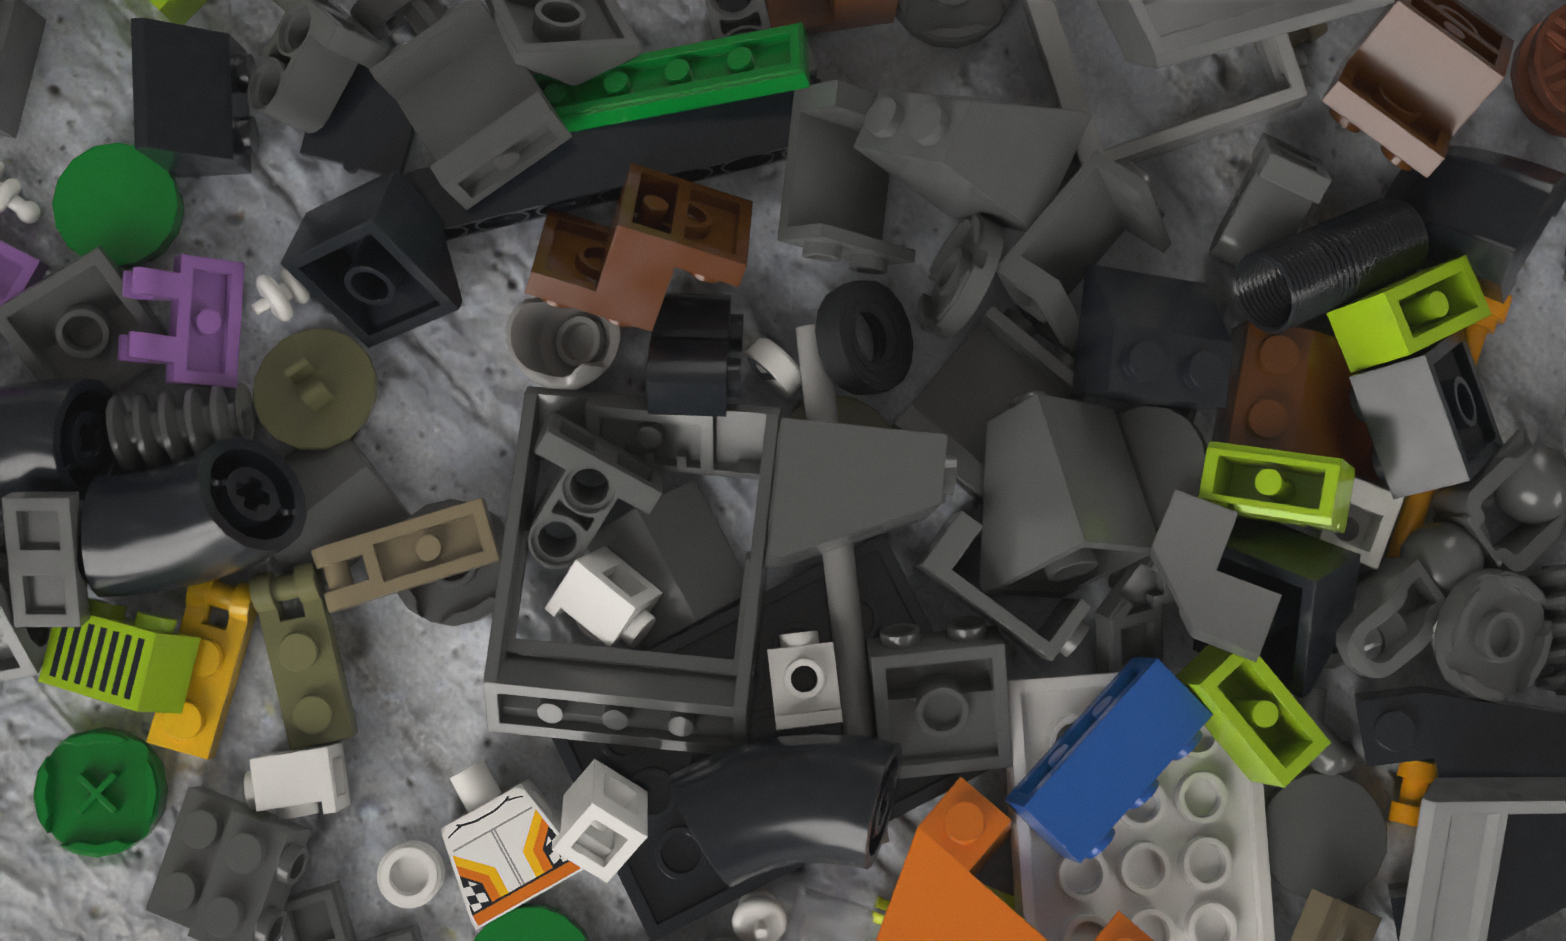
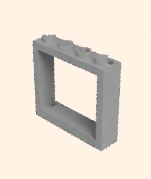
(1282, 65)

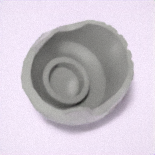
(560, 344)

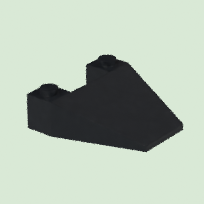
(1481, 740)

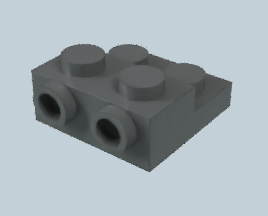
(942, 696)
(228, 869)

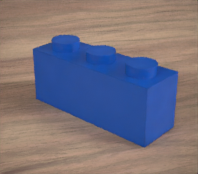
(1109, 759)

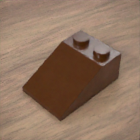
(1293, 397)

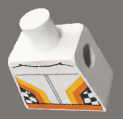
(502, 845)

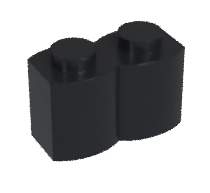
(691, 356)

